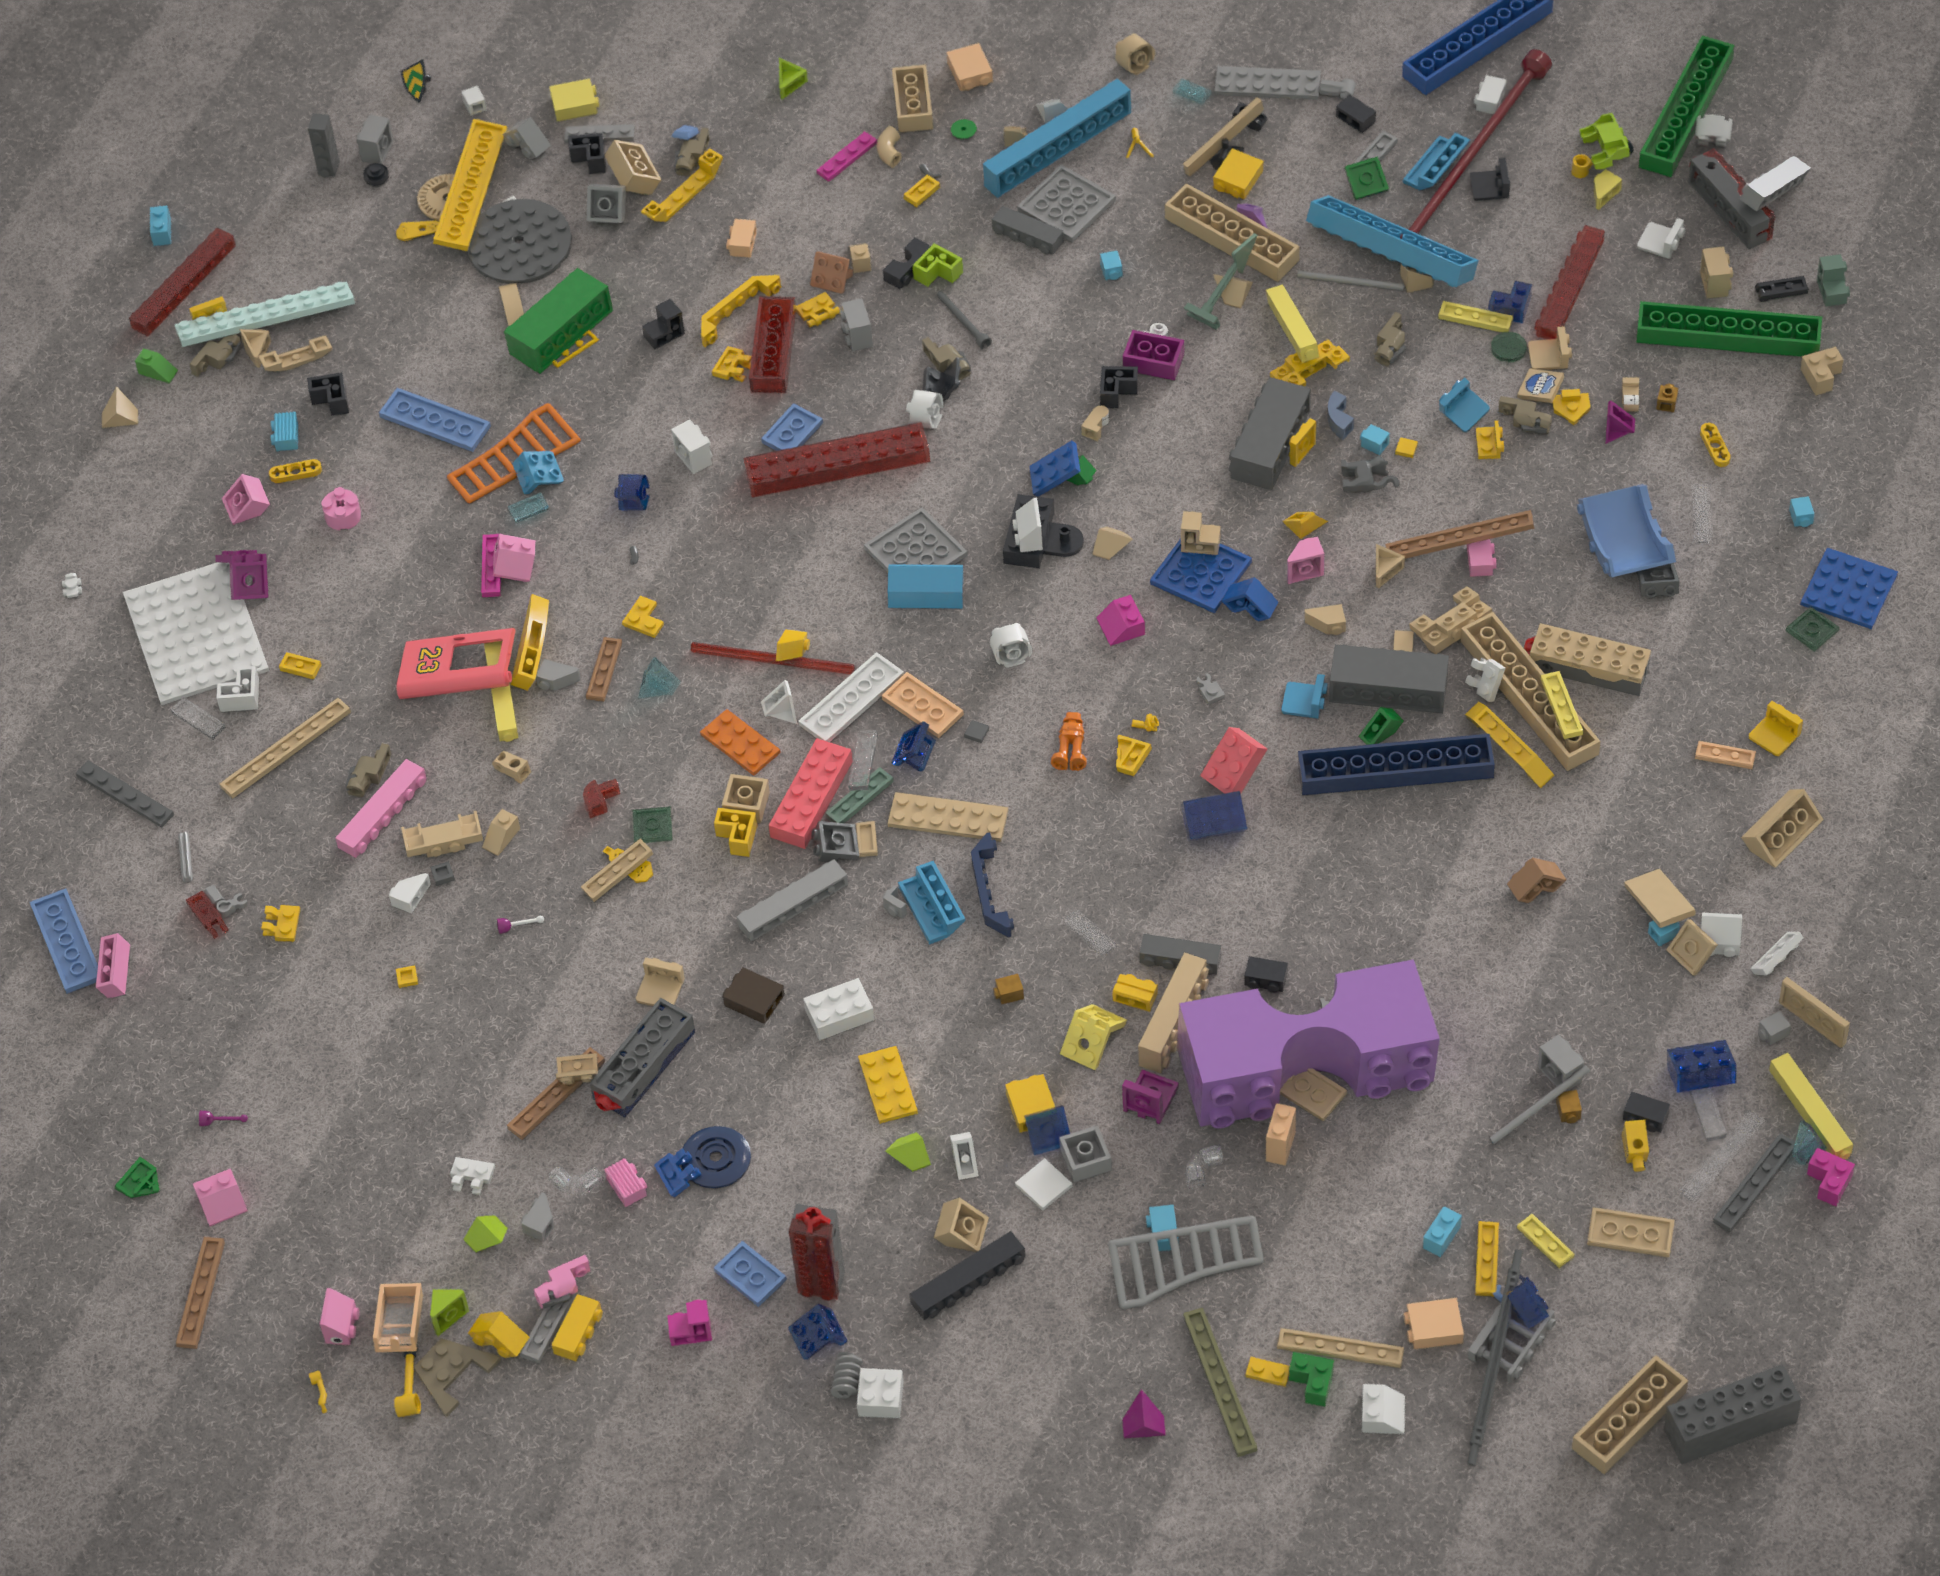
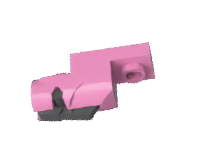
(561, 1283)

